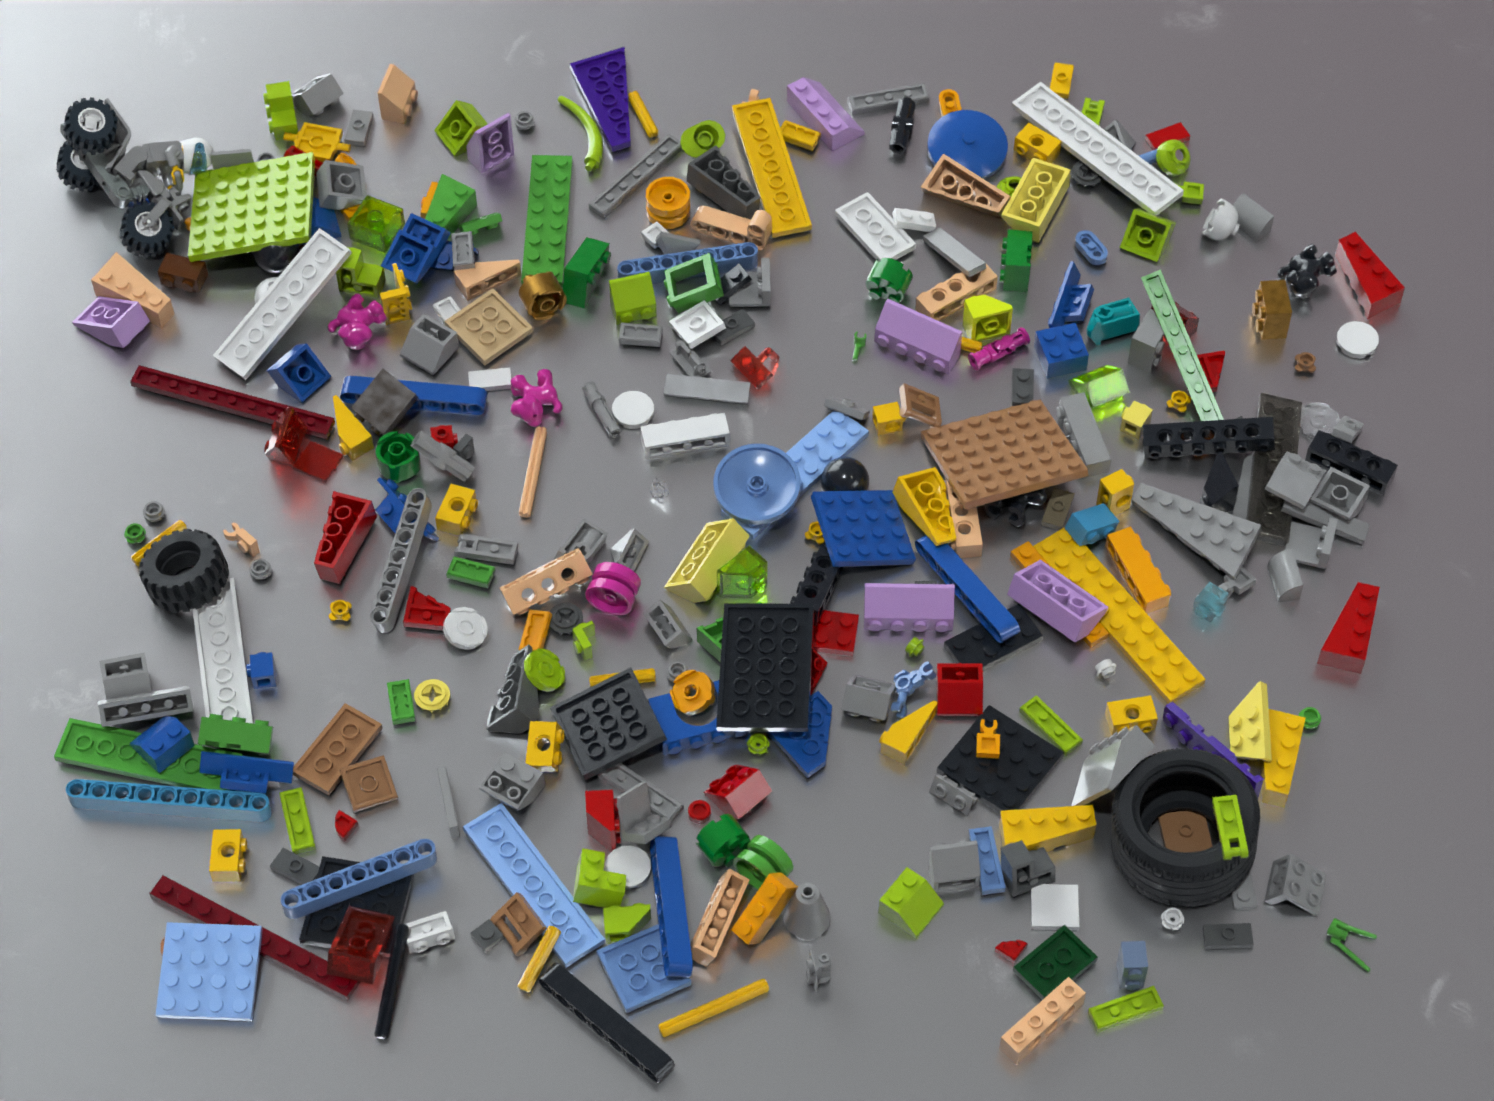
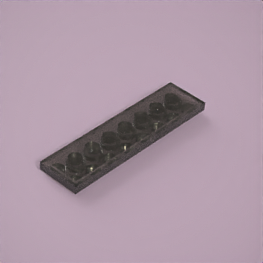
(1264, 506)

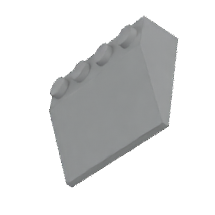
(1110, 763)

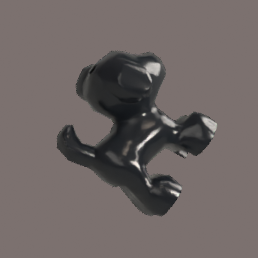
(1305, 269)
(1016, 506)

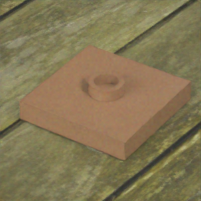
(368, 783)
(1184, 831)

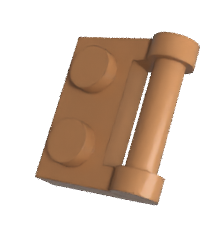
(921, 401)
(523, 919)

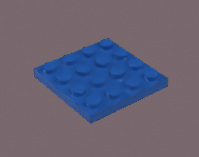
(863, 528)

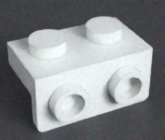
(429, 932)

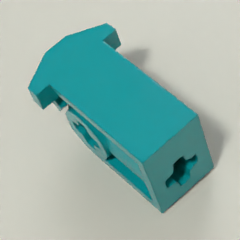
(1113, 320)

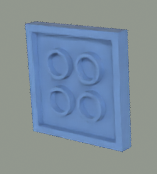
(638, 970)

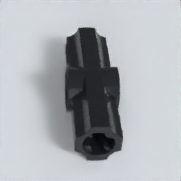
(902, 125)

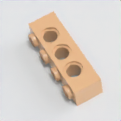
(951, 294)
(967, 544)
(513, 591)
(718, 917)
(1042, 1021)

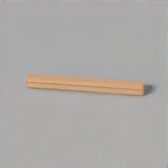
(532, 472)

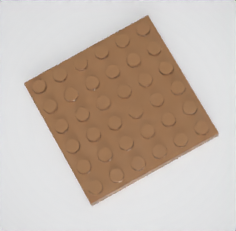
(1003, 454)

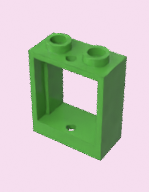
(707, 292)

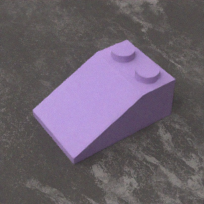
(491, 144)
(113, 320)

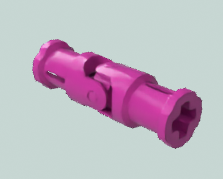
(999, 348)

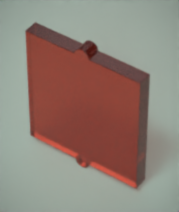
(318, 461)

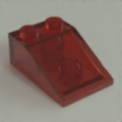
(286, 438)
(359, 945)

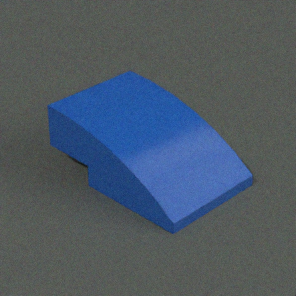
(416, 247)

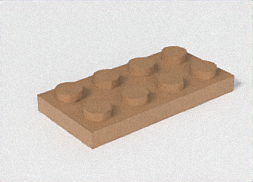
(335, 748)

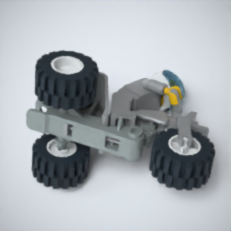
(96, 157)

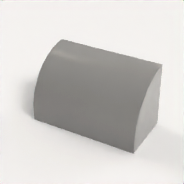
(1253, 218)
(1285, 576)
(667, 625)

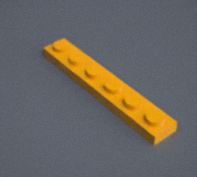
(1027, 555)

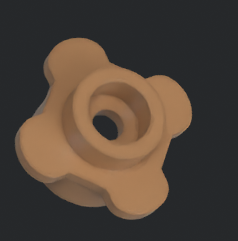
(1307, 358)

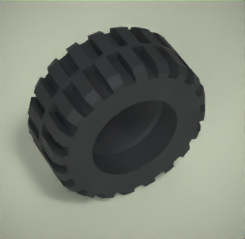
(192, 587)

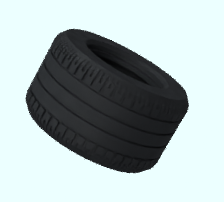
(1180, 782)

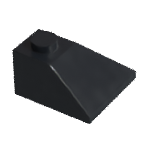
(1221, 486)

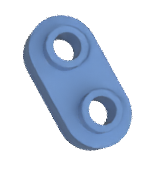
(1092, 248)

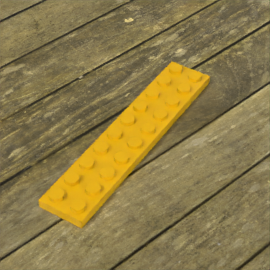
(1125, 619)

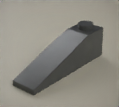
(517, 699)

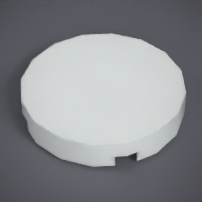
(1357, 339)
(633, 409)
(465, 628)
(631, 862)

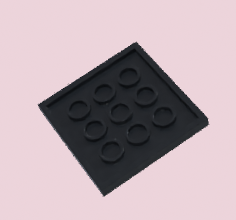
(608, 723)
(1006, 781)
(390, 899)

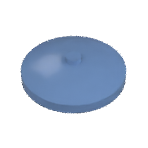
(757, 484)

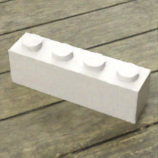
(685, 435)

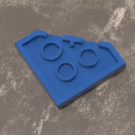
(808, 748)

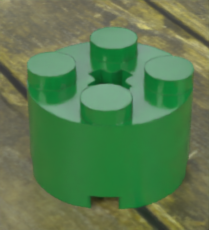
(888, 280)
(396, 457)
(722, 840)

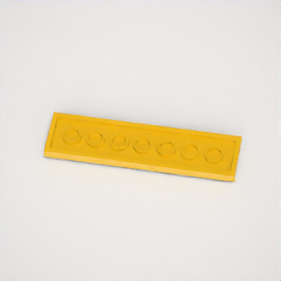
(771, 167)

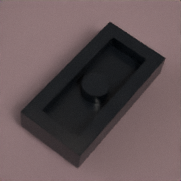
(732, 282)

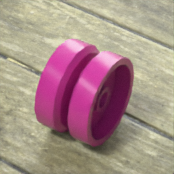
(613, 588)

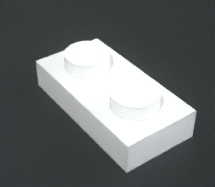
(914, 220)

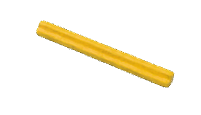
(713, 1007)

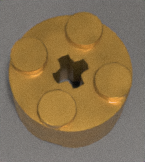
(542, 295)

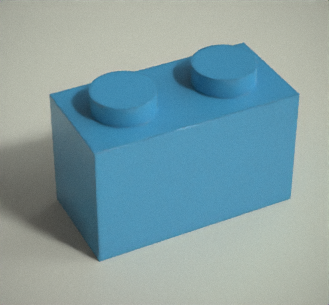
(1091, 524)

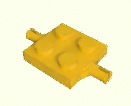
(319, 139)

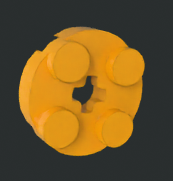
(701, 700)

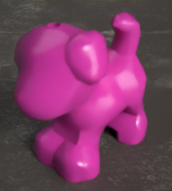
(356, 321)
(530, 406)

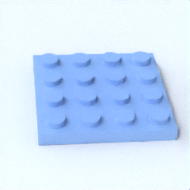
(209, 971)

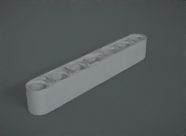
(403, 569)

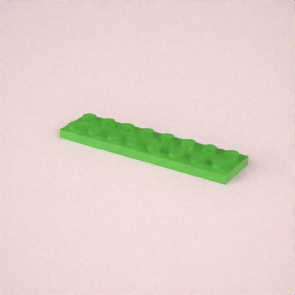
(547, 216)
(109, 751)

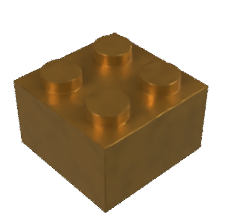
(1272, 309)

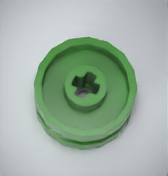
(761, 859)

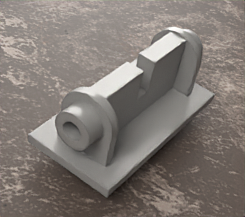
(689, 360)
(950, 793)
(818, 969)

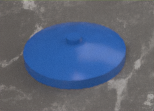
(969, 140)

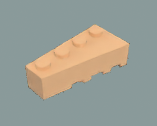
(961, 186)
(122, 281)

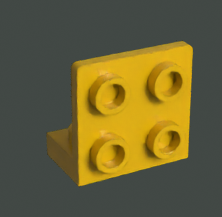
(396, 302)

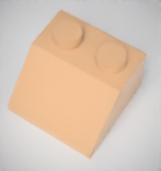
(396, 95)

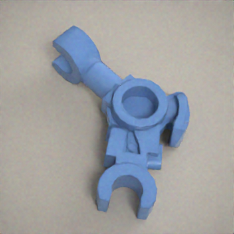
(906, 685)

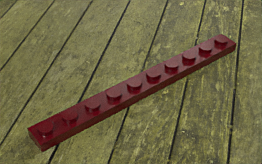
(226, 399)
(272, 945)

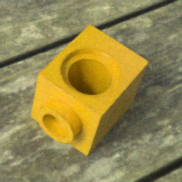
(887, 418)

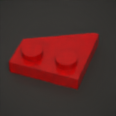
(1212, 367)
(424, 611)

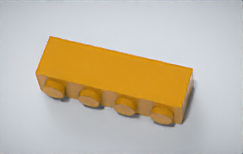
(1138, 570)

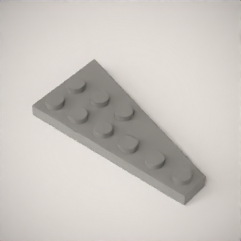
(1207, 531)

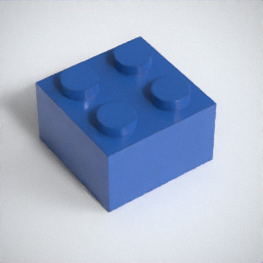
(1061, 350)

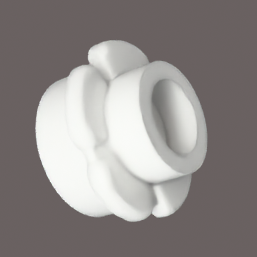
(1105, 668)
(1173, 913)

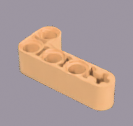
(733, 227)

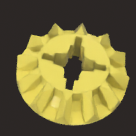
(425, 689)

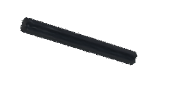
(391, 981)

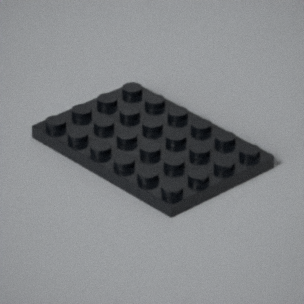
(765, 667)

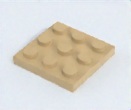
(489, 326)

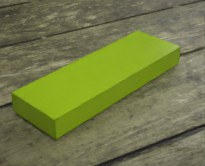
(1051, 725)
(297, 821)
(1125, 1009)

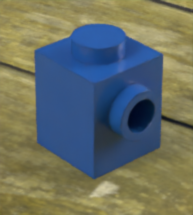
(262, 670)

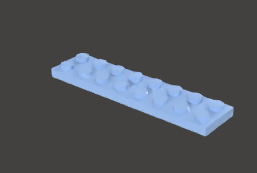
(827, 441)
(528, 873)

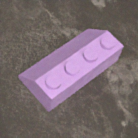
(822, 113)
(918, 336)
(1056, 600)
(909, 607)

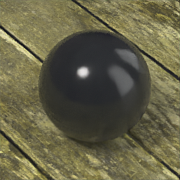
(275, 258)
(845, 475)

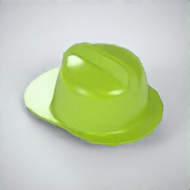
(702, 137)

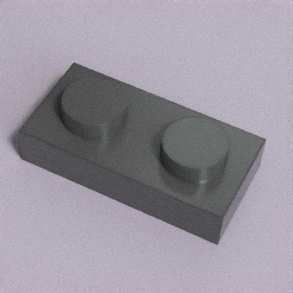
(1022, 386)

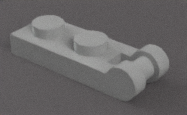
(486, 549)

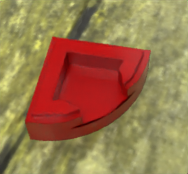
(344, 825)
(1011, 949)

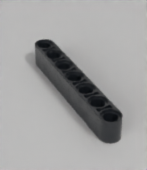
(606, 1022)

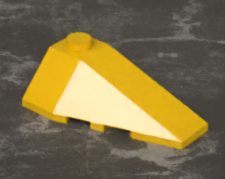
(925, 502)

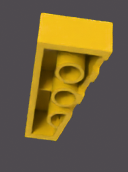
(1285, 742)
(1047, 826)

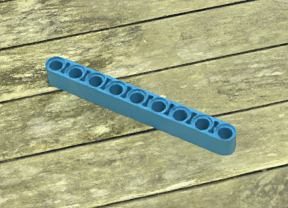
(177, 807)

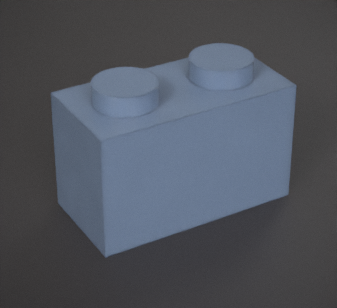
(1132, 965)

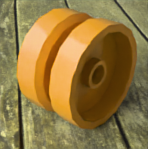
(668, 202)

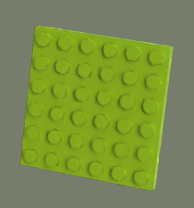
(252, 207)

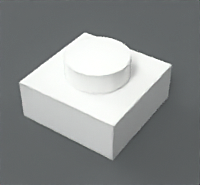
(651, 233)

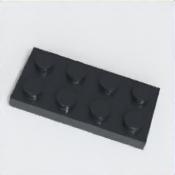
(979, 646)

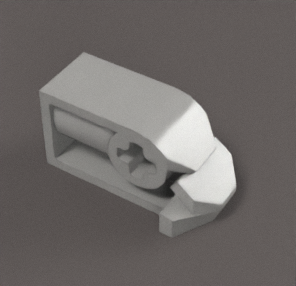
(585, 537)

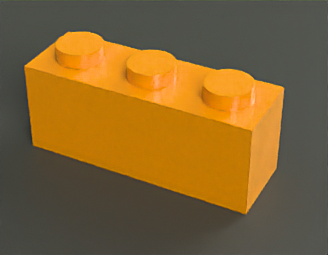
(764, 908)

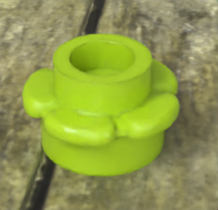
(915, 647)
(758, 738)

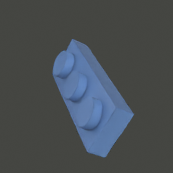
(990, 868)

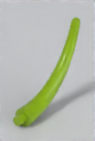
(595, 150)

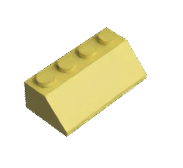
(1037, 197)
(713, 548)

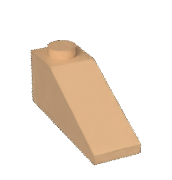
(485, 276)

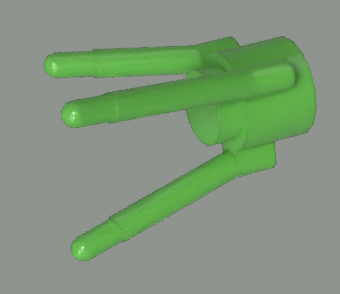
(1340, 931)

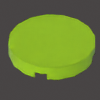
(544, 670)

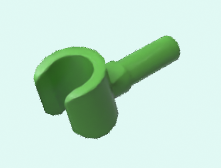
(858, 343)

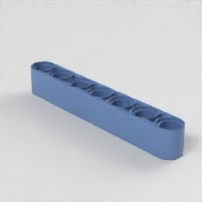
(725, 256)
(352, 887)

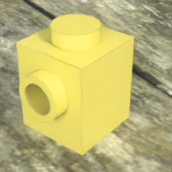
(1134, 418)

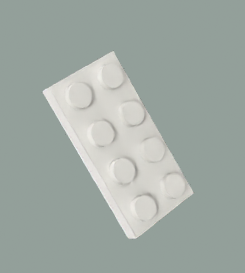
(874, 228)

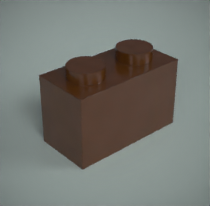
(181, 273)

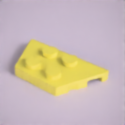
(1250, 726)

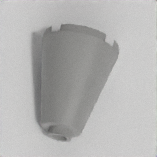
(807, 913)

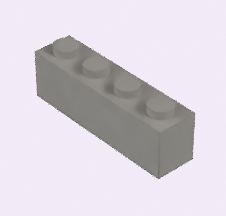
(1084, 433)
(145, 706)

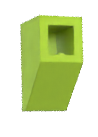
(625, 921)

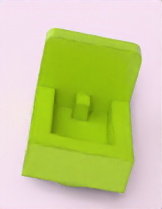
(580, 637)

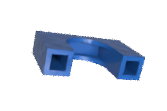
(683, 735)

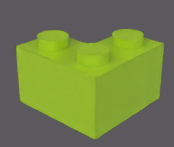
(280, 109)
(360, 277)
(595, 885)

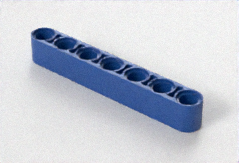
(431, 396)
(969, 589)
(671, 907)

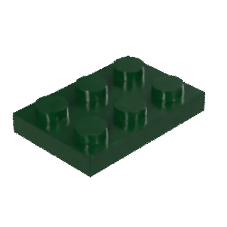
(1054, 961)

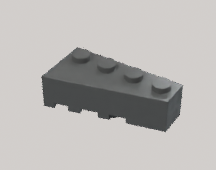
(722, 184)

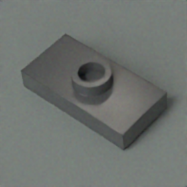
(735, 326)
(294, 867)
(1228, 936)

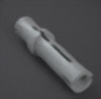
(598, 403)

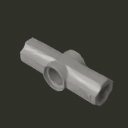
(442, 456)

